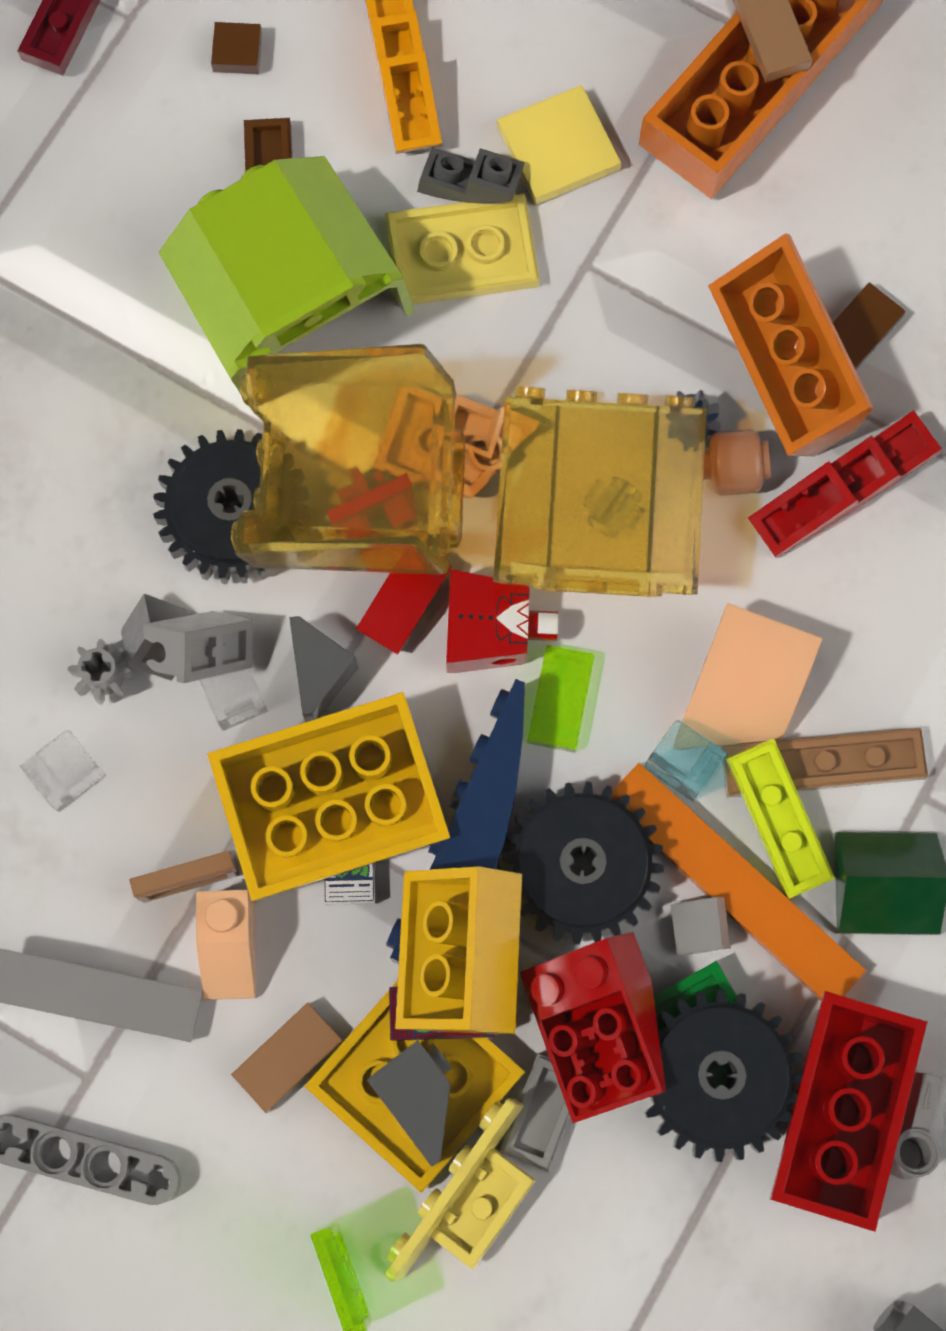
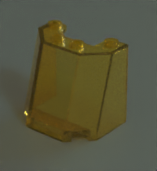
(354, 462)
(600, 493)

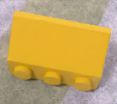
(459, 950)

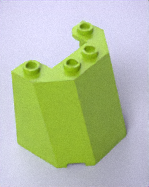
(277, 259)

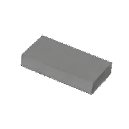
(541, 1121)

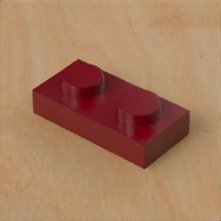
(56, 33)

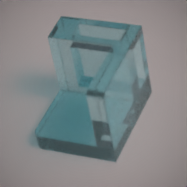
(684, 760)

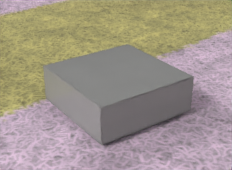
(700, 926)

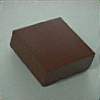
(236, 48)

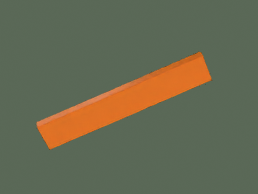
(747, 894)

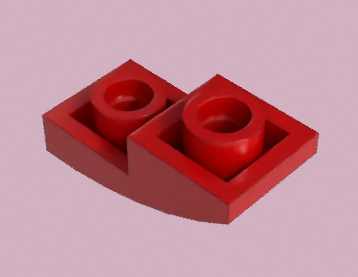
(399, 607)

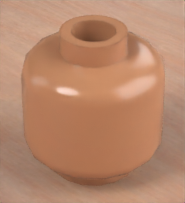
(737, 462)

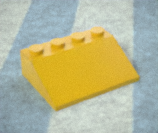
(328, 796)

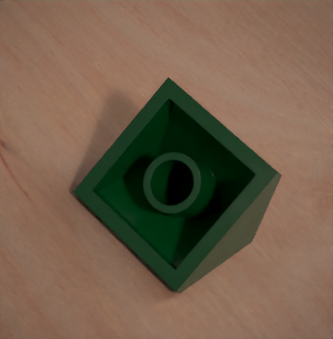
(889, 883)

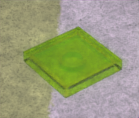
(341, 1278)

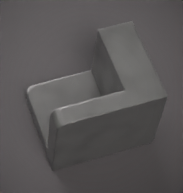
(136, 647)

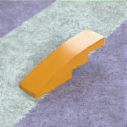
(404, 74)

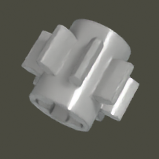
(91, 662)

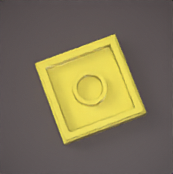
(560, 144)

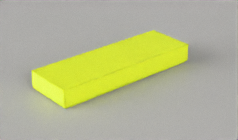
(780, 818)

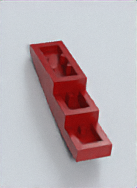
(845, 484)

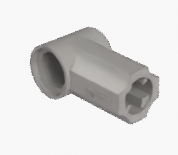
(922, 1125)

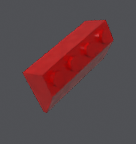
(849, 1111)

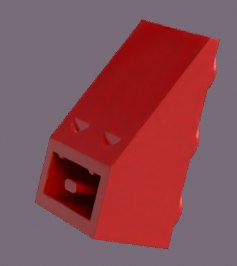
(598, 1025)

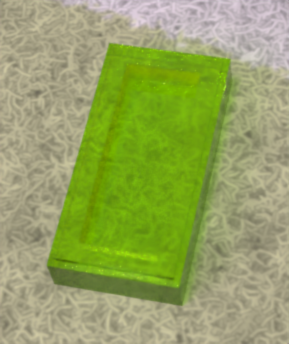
(560, 698)

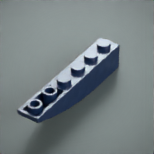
(486, 800)

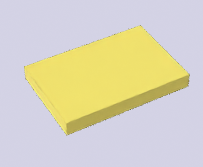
(463, 249)

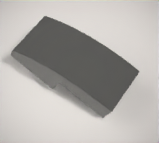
(457, 178)

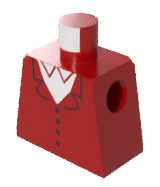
(492, 623)

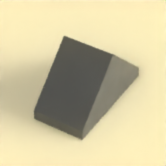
(320, 666)

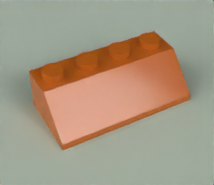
(791, 349)

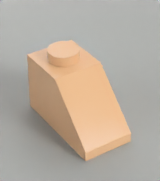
(226, 944)

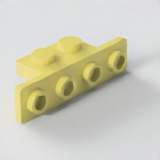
(474, 1202)

